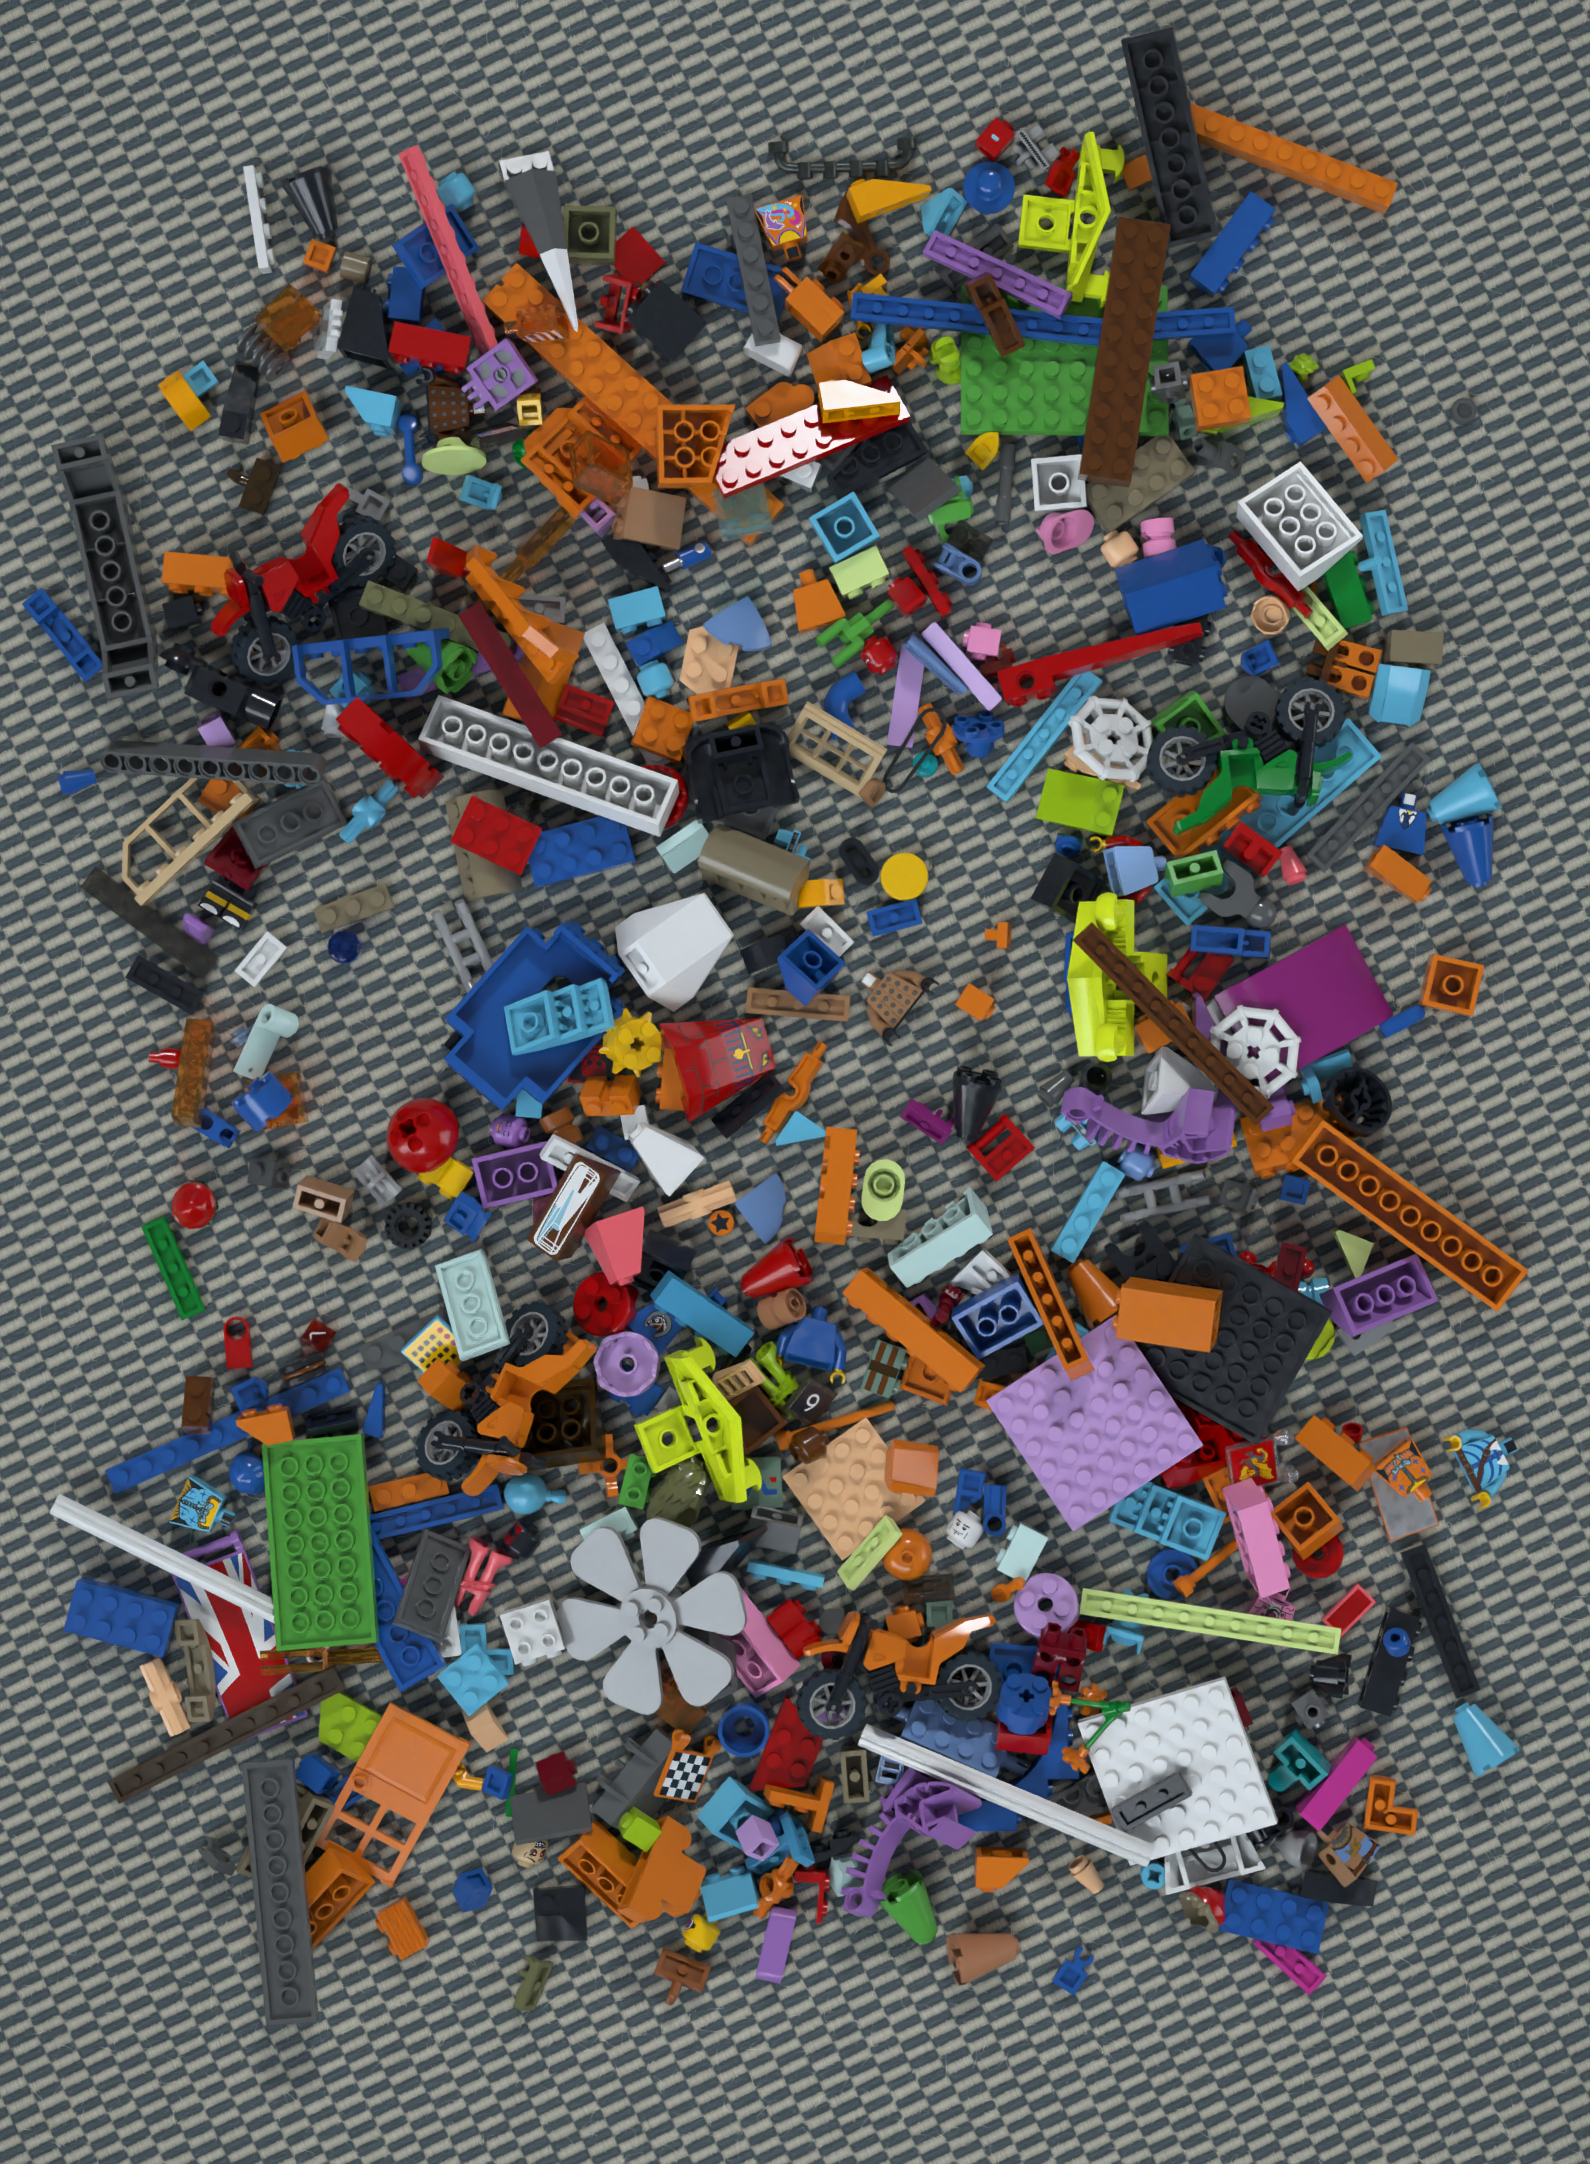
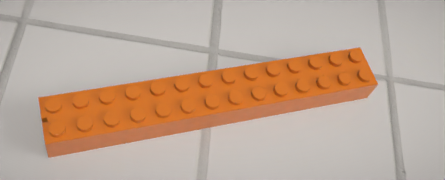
(599, 375)

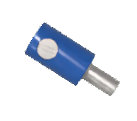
(689, 556)

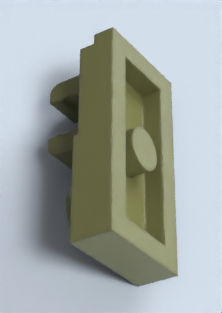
(532, 1987)

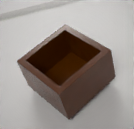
(758, 1417)

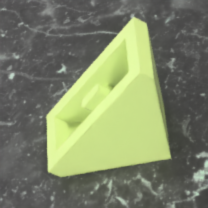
(1354, 1251)

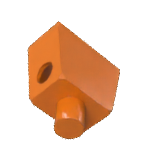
(815, 603)

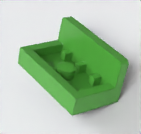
(636, 1482)

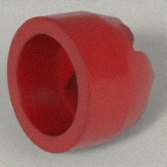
(1350, 1430)

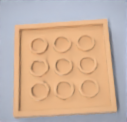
(848, 1488)

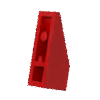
(447, 559)

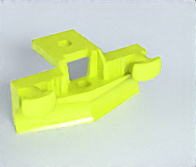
(1089, 198)
(1099, 1011)
(700, 1400)

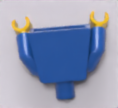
(813, 1344)

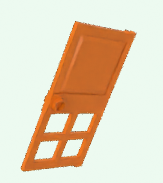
(404, 1772)

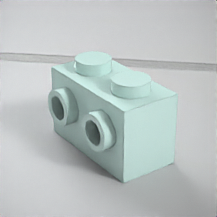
(619, 1519)

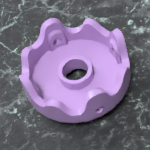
(609, 1364)
(1042, 1586)

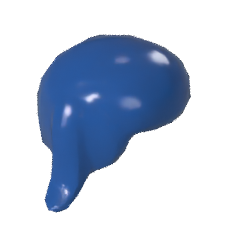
(247, 1472)

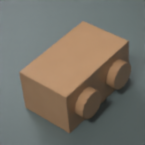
(323, 1199)

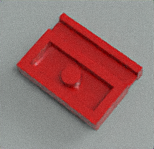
(584, 710)

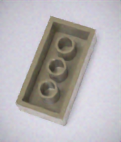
(1156, 472)

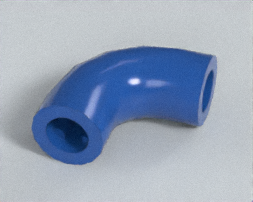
(840, 696)

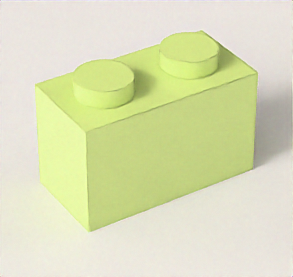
(859, 572)

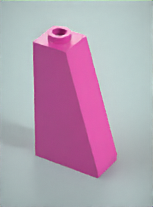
(1345, 1772)

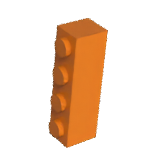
(1352, 429)

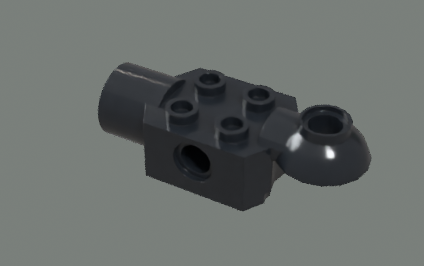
(204, 684)

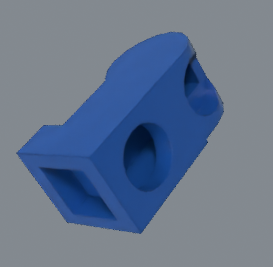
(217, 1128)

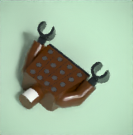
(447, 408)

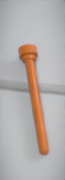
(784, 1437)
(1186, 1583)

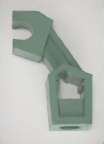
(1184, 420)

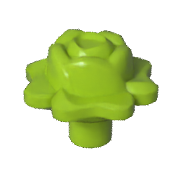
(1302, 366)

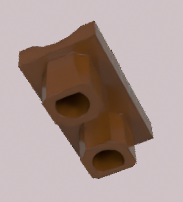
(840, 257)

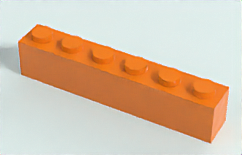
(1050, 1304)
(913, 1329)

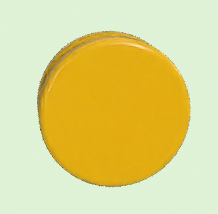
(904, 876)

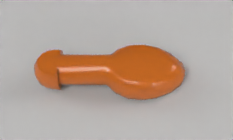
(1003, 1592)

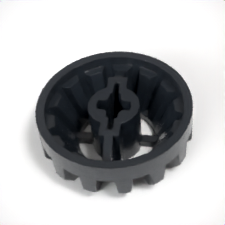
(1365, 1093)

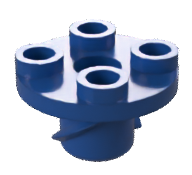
(989, 188)
(978, 732)

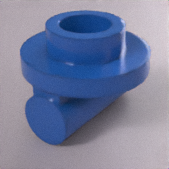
(1068, 845)

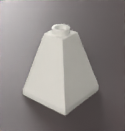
(1168, 1080)
(664, 1155)

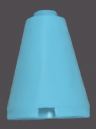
(1464, 798)
(1482, 1739)

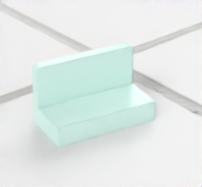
(683, 846)

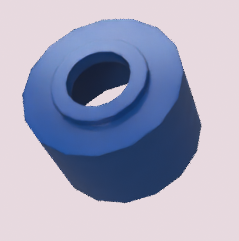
(743, 1745)

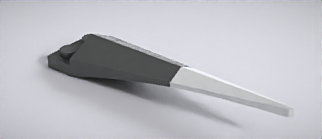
(535, 194)

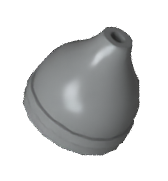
(1298, 1848)

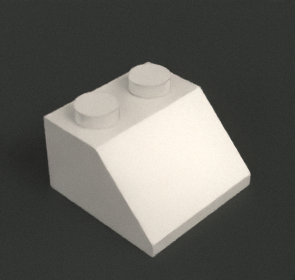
(1057, 484)

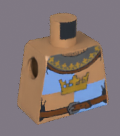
(1346, 1851)

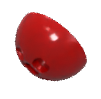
(422, 1135)

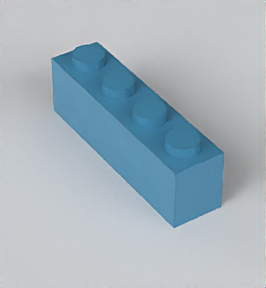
(701, 1314)

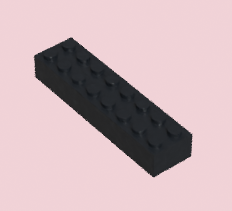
(1170, 135)

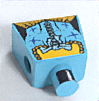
(201, 1506)

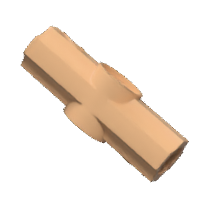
(697, 1204)
(165, 1696)

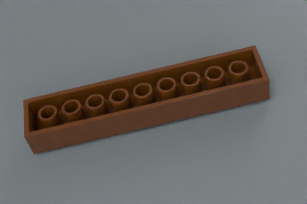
(1124, 352)

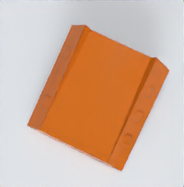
(912, 1468)

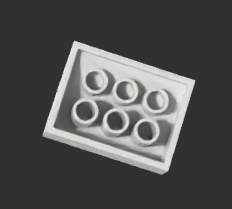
(1298, 525)

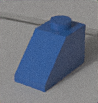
(654, 643)

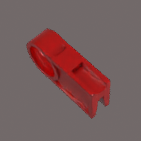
(238, 1351)

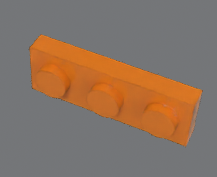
(407, 1491)

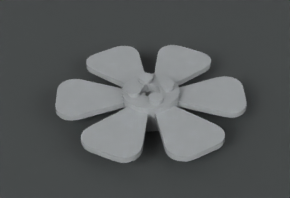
(710, 1605)

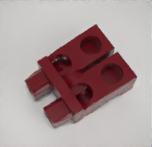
(1063, 1650)

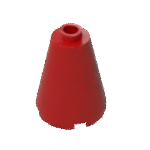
(778, 1270)

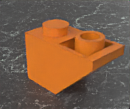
(268, 1426)

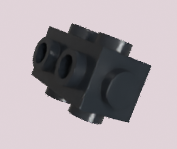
(1191, 651)

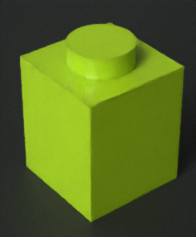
(639, 1828)

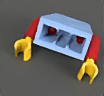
(1130, 866)

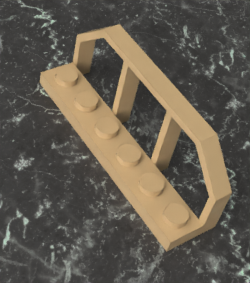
(184, 855)

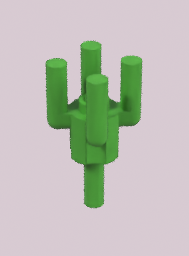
(852, 632)

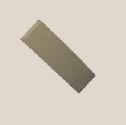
(200, 1670)

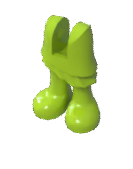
(945, 353)
(785, 1381)

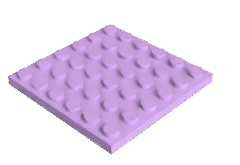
(1096, 1433)

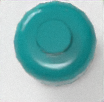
(928, 766)

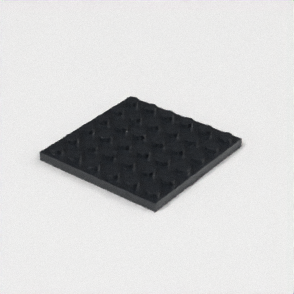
(1259, 1343)

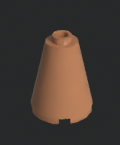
(979, 1954)

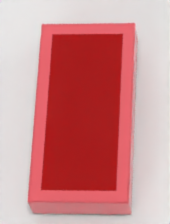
(1349, 1609)

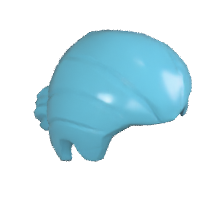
(529, 1493)

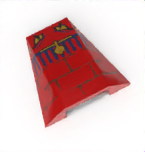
(717, 1059)

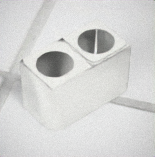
(778, 356)

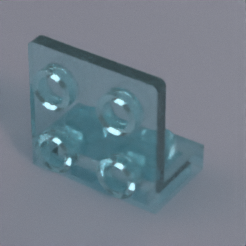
(743, 513)

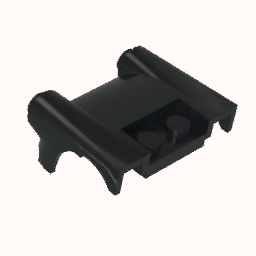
(739, 771)

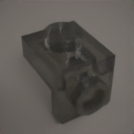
(969, 540)

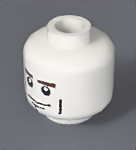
(964, 1529)

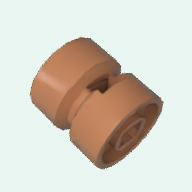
(781, 1308)

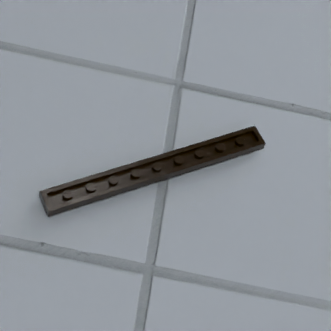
(226, 1734)

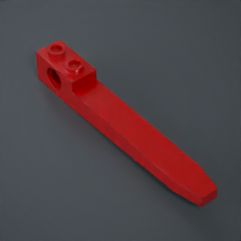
(1060, 666)

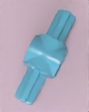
(369, 811)

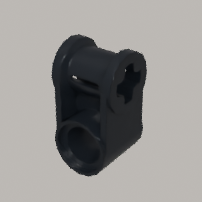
(1266, 1835)

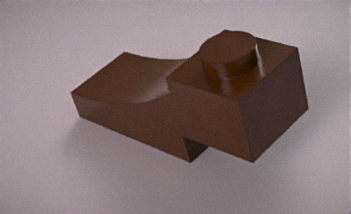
(994, 313)

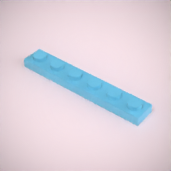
(1043, 735)

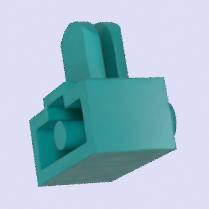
(1297, 1761)

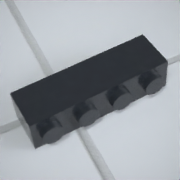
(1386, 1671)

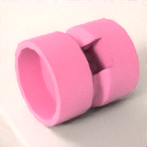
(1157, 536)

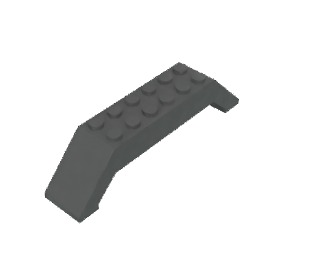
(110, 566)

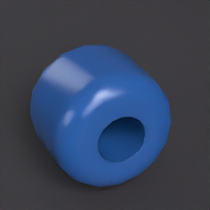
(1396, 1642)

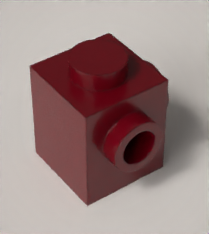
(557, 1772)

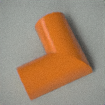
(1381, 1813)

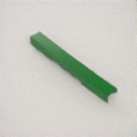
(512, 1769)

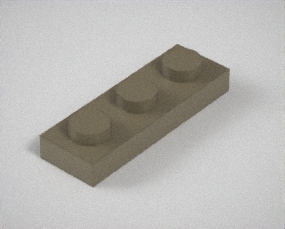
(354, 908)

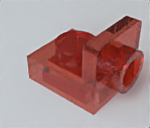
(993, 664)

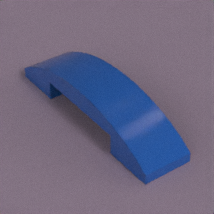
(63, 634)

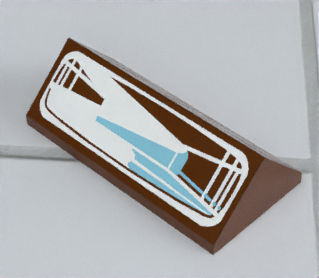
(572, 1207)

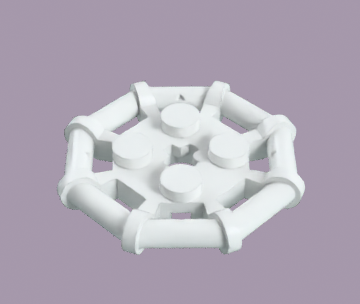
(1117, 726)
(1267, 1042)

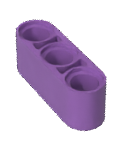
(776, 1944)

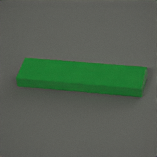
(173, 1268)

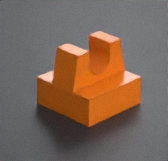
(1001, 935)

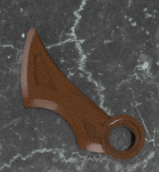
(861, 233)

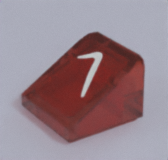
(318, 1335)

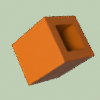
(975, 1003)

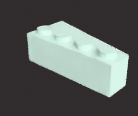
(941, 1240)

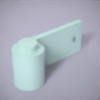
(269, 1026)

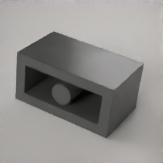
(782, 1530)

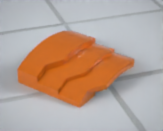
(550, 444)

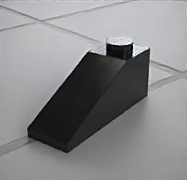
(240, 405)

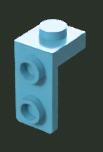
(1322, 1069)

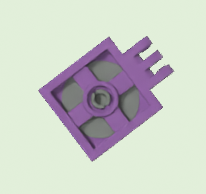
(499, 376)

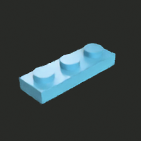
(785, 1574)

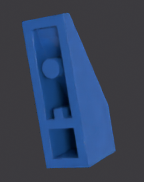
(1299, 415)

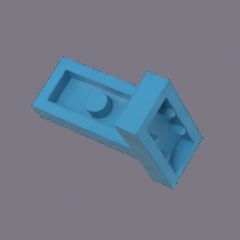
(792, 1841)

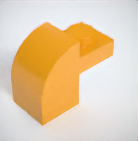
(184, 400)
(821, 893)

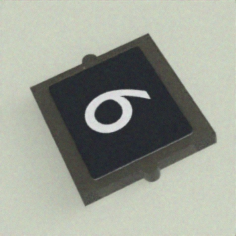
(809, 1401)

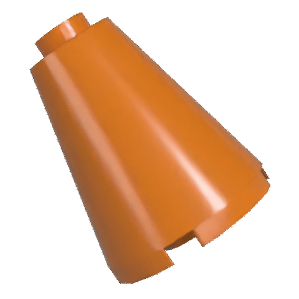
(1094, 1292)

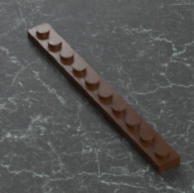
(1173, 1023)

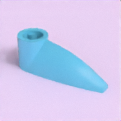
(880, 349)

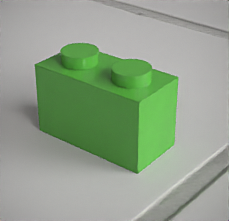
(1193, 873)

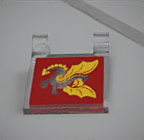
(1260, 1460)

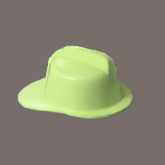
(883, 1190)

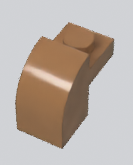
(341, 1238)

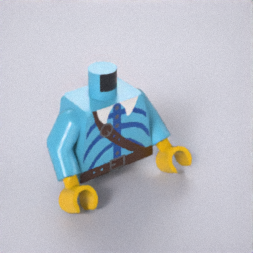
(1482, 1461)

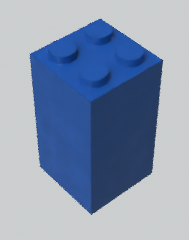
(1171, 587)

